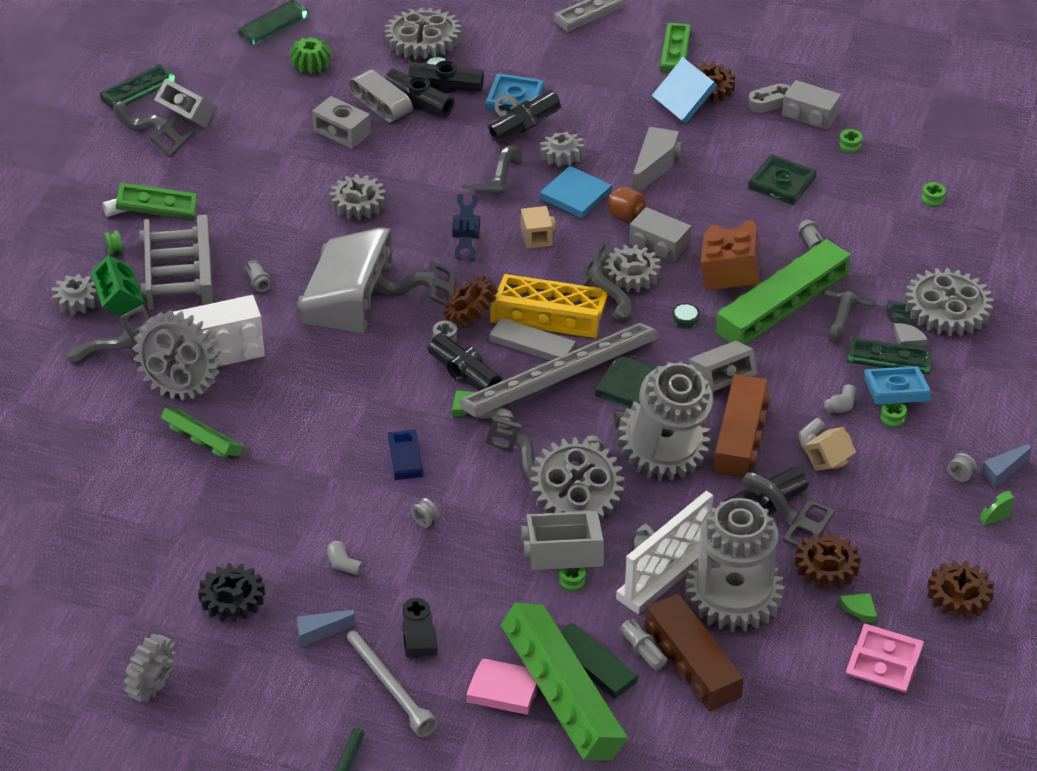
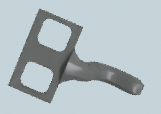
(163, 126)
(509, 154)
(595, 272)
(427, 279)
(847, 300)
(124, 341)
(516, 438)
(793, 518)

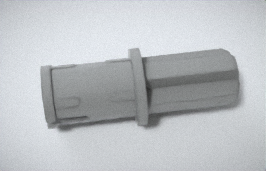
(643, 644)

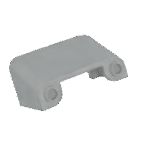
(346, 279)

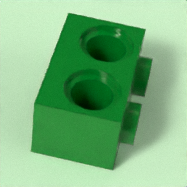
(117, 286)

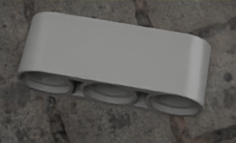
(380, 95)

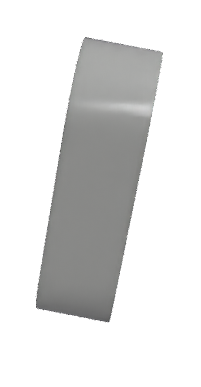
(767, 98)

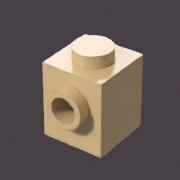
(537, 227)
(830, 449)

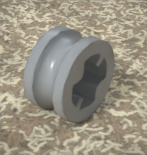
(507, 98)
(446, 327)
(955, 467)
(425, 513)

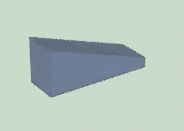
(1002, 466)
(320, 626)

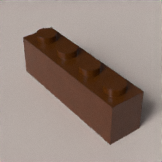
(693, 652)

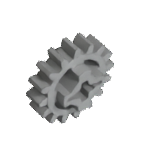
(357, 196)
(632, 268)
(149, 667)

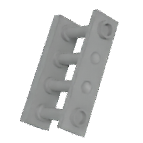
(200, 268)

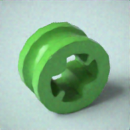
(850, 141)
(933, 194)
(113, 242)
(893, 414)
(570, 583)

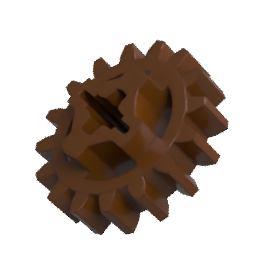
(723, 78)
(470, 301)
(827, 560)
(975, 593)

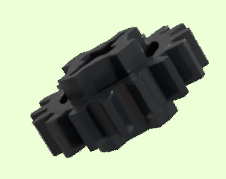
(231, 592)

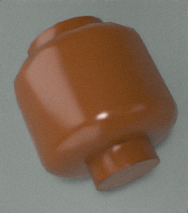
(626, 203)

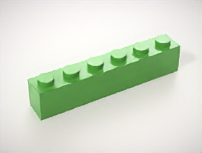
(783, 293)
(564, 682)

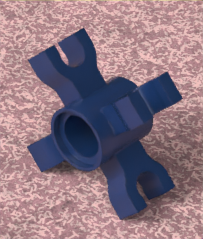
(466, 226)

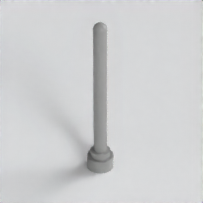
(421, 720)

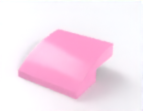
(885, 658)
(502, 686)

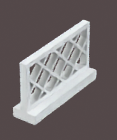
(664, 556)

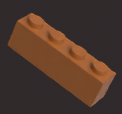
(741, 426)

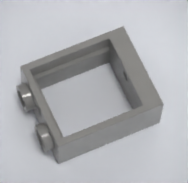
(563, 540)

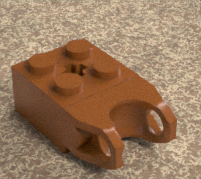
(731, 256)

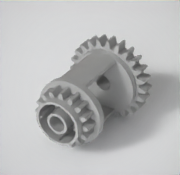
(667, 426)
(736, 567)

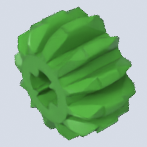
(310, 55)

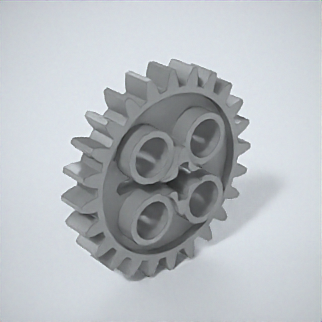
(436, 36)
(948, 301)
(155, 344)
(556, 465)

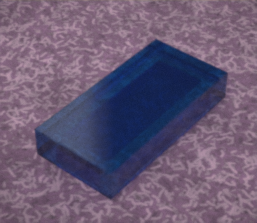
(405, 454)

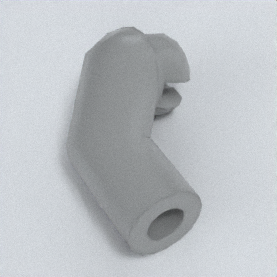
(843, 402)
(501, 413)
(810, 431)
(340, 561)

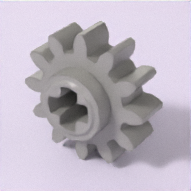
(562, 149)
(75, 294)

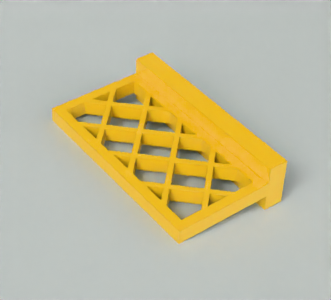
(554, 315)

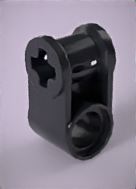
(418, 629)

